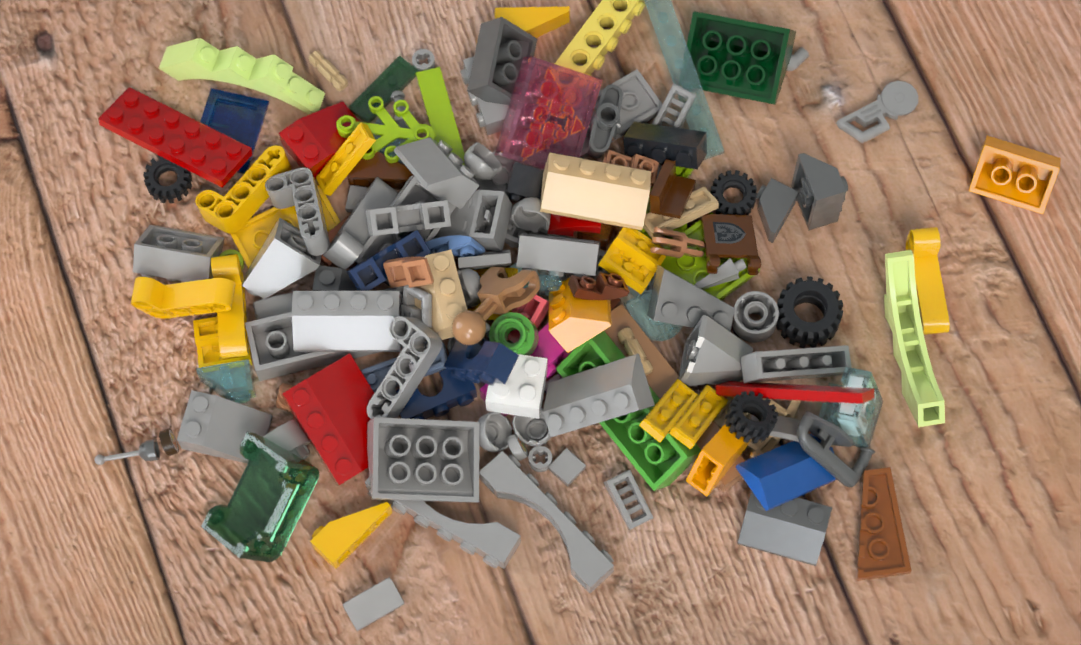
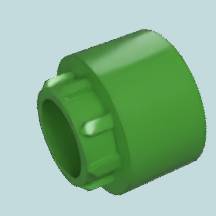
(514, 321)

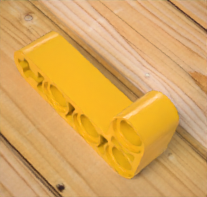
(246, 196)
(929, 285)
(182, 298)
(231, 323)

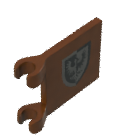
(729, 238)

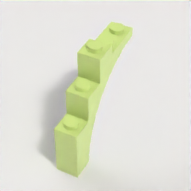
(233, 65)
(909, 344)

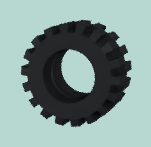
(814, 293)

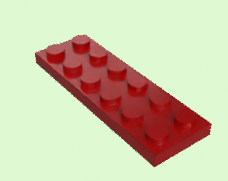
(175, 137)

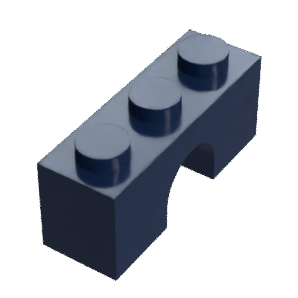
(372, 271)
(484, 363)
(452, 394)

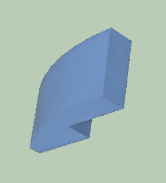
(460, 245)

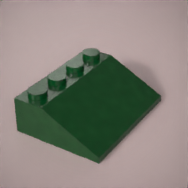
(740, 56)

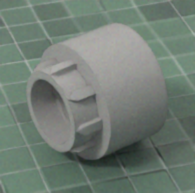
(760, 304)
(291, 437)

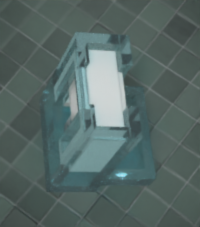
(853, 418)

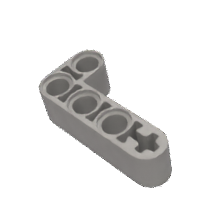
(300, 190)
(354, 232)
(386, 401)

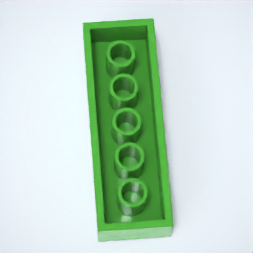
(655, 461)

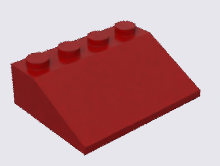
(335, 416)

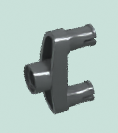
(603, 131)

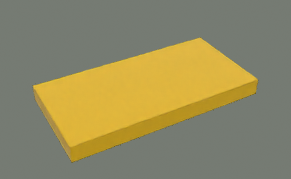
(257, 229)

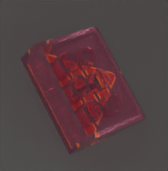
(547, 113)

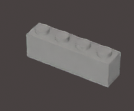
(795, 364)

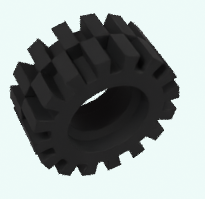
(734, 181)
(166, 192)
(745, 427)

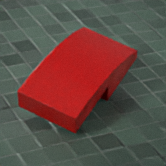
(567, 225)

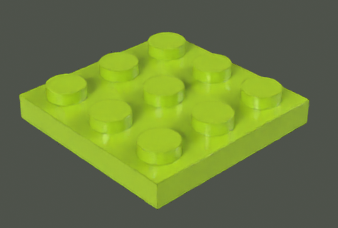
(694, 268)

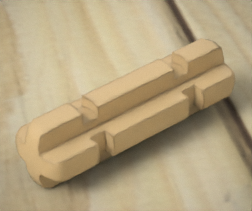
(328, 70)
(633, 347)

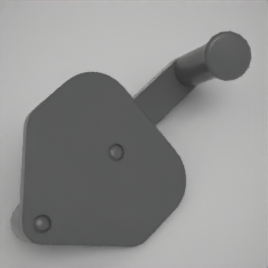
(831, 435)

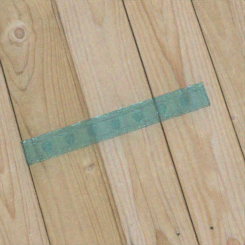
(683, 70)

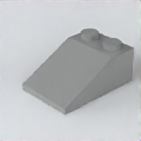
(219, 426)

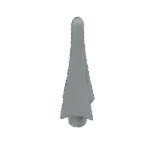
(726, 272)

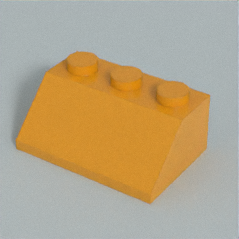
(1015, 174)
(576, 319)

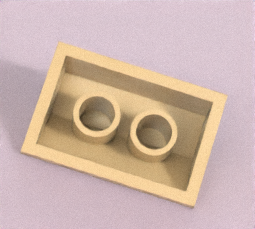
(445, 291)

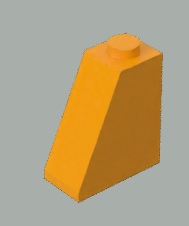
(716, 460)

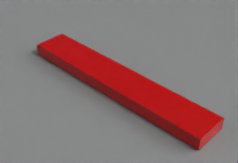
(798, 392)

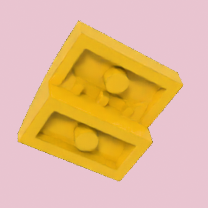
(632, 259)
(208, 343)

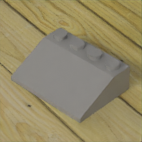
(423, 459)

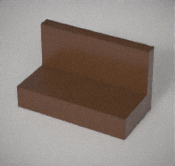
(670, 192)

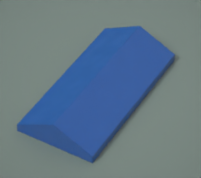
(783, 474)

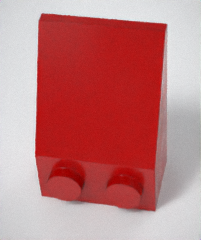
(315, 137)

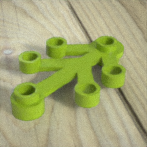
(390, 130)

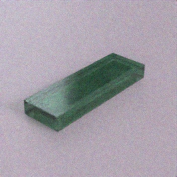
(394, 78)

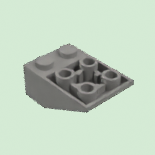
(482, 218)

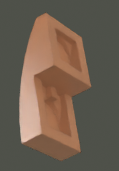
(408, 271)

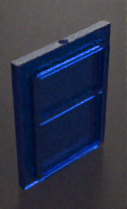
(236, 117)

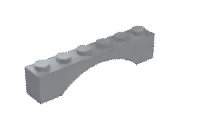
(508, 482)
(488, 540)

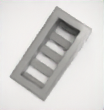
(666, 107)
(637, 495)

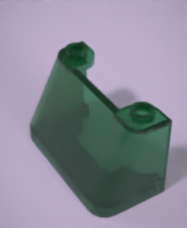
(264, 502)

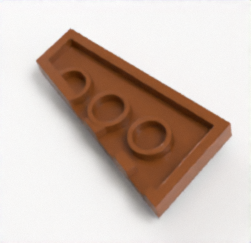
(881, 533)

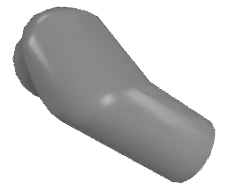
(797, 59)

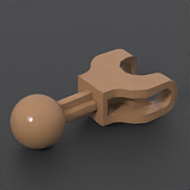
(497, 296)

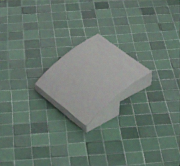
(486, 260)

